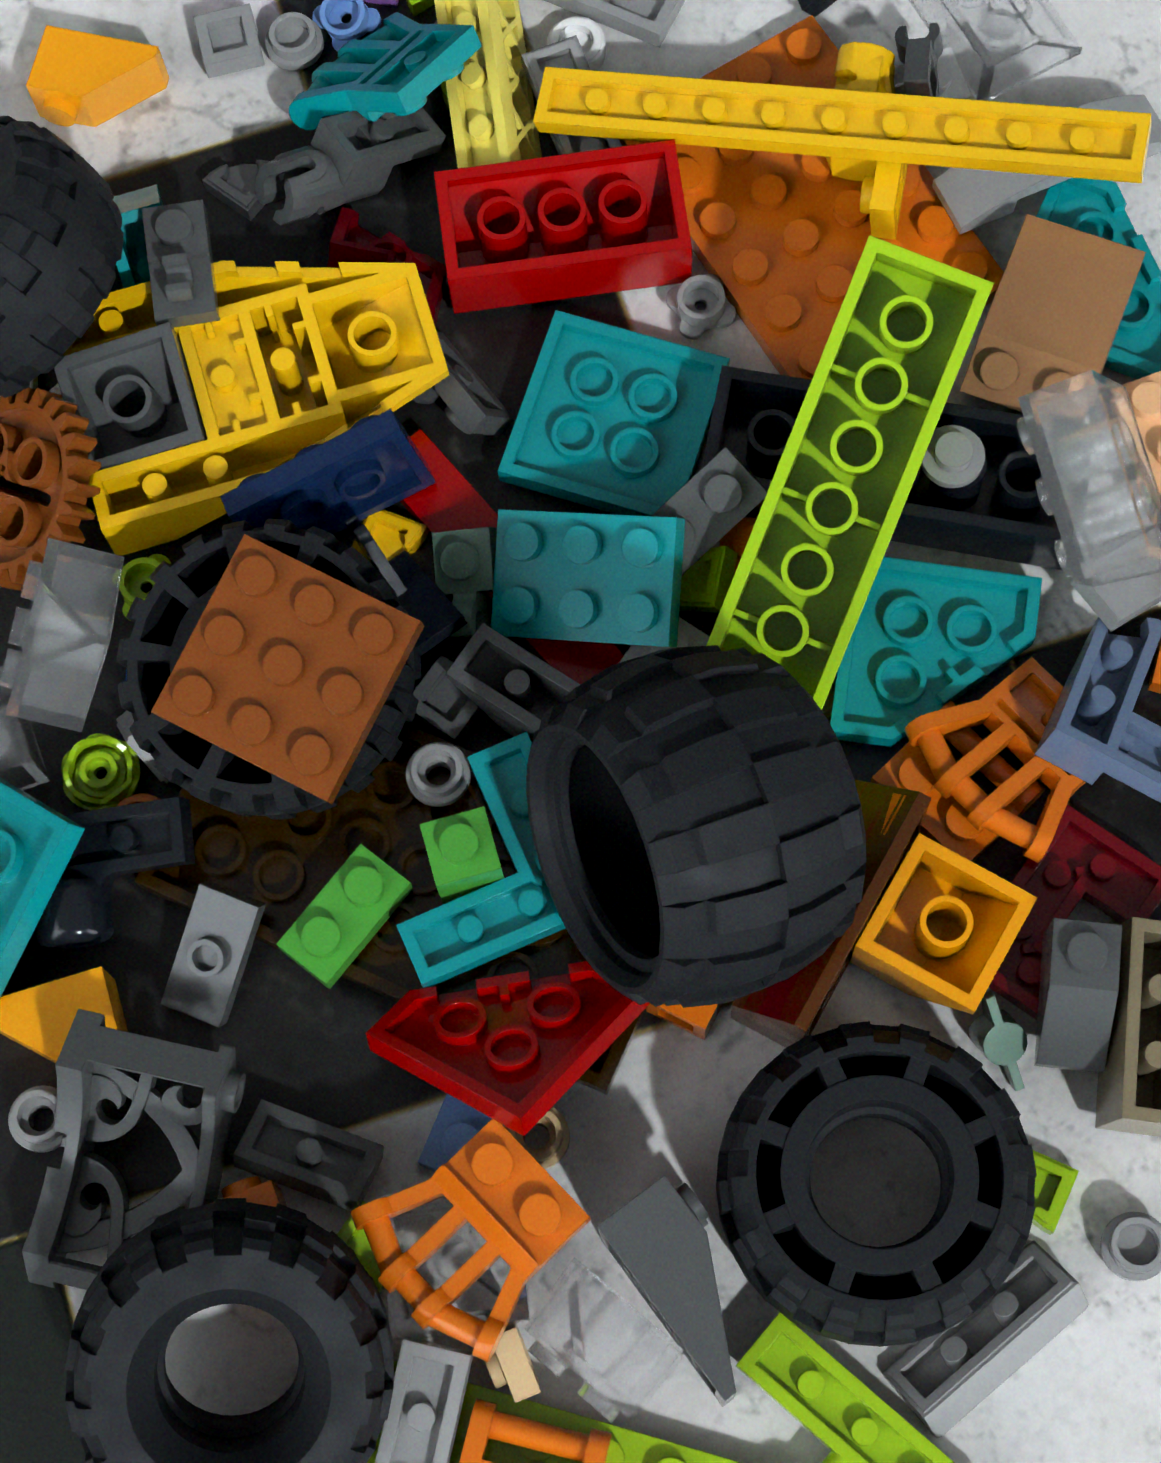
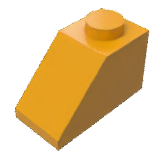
(92, 76)
(44, 1013)

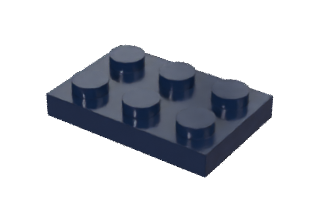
(333, 480)

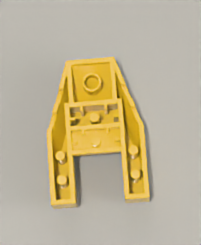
(279, 372)

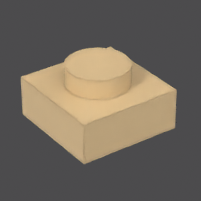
(513, 1365)

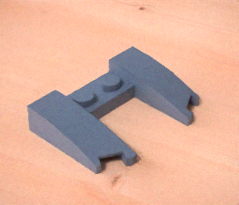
(1094, 719)

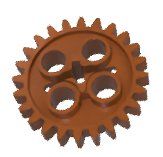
(47, 452)

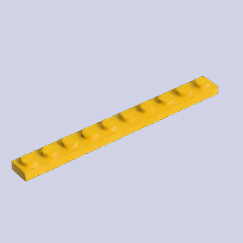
(846, 124)

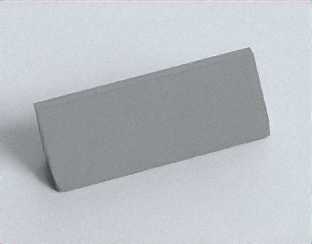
(963, 1365)

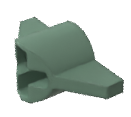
(999, 1039)

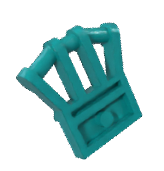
(386, 71)

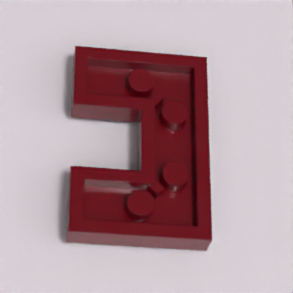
(1078, 864)

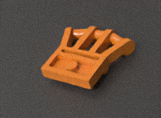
(1017, 717)
(506, 1201)

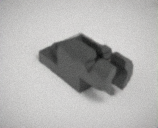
(344, 162)

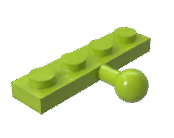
(832, 1400)

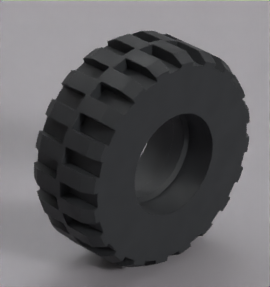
(162, 631)

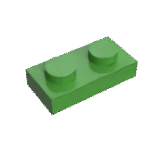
(345, 916)

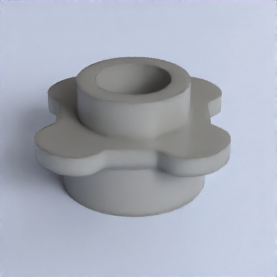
(703, 289)

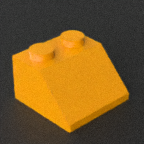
(942, 927)

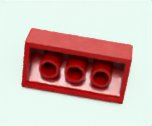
(564, 226)

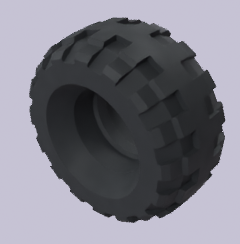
(54, 250)
(215, 1257)
(854, 1288)

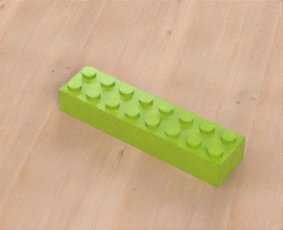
(850, 462)

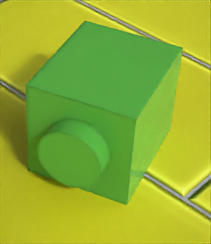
(461, 853)

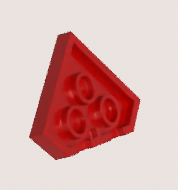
(509, 1041)

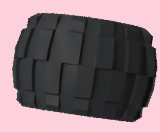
(696, 824)

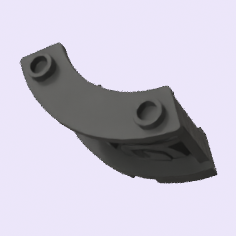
(99, 1066)

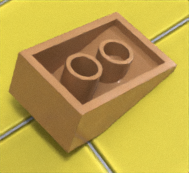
(1051, 311)

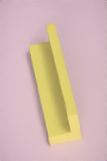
(492, 95)

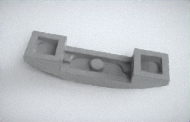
(983, 196)

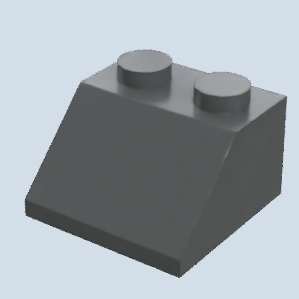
(133, 395)

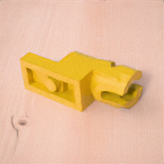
(871, 69)

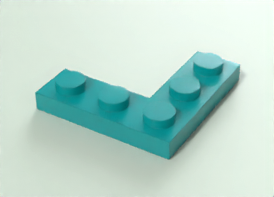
(502, 913)

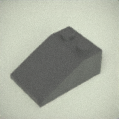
(669, 1261)

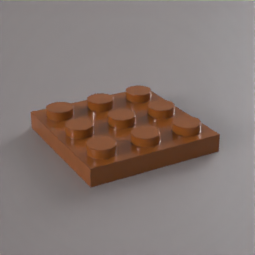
(288, 668)

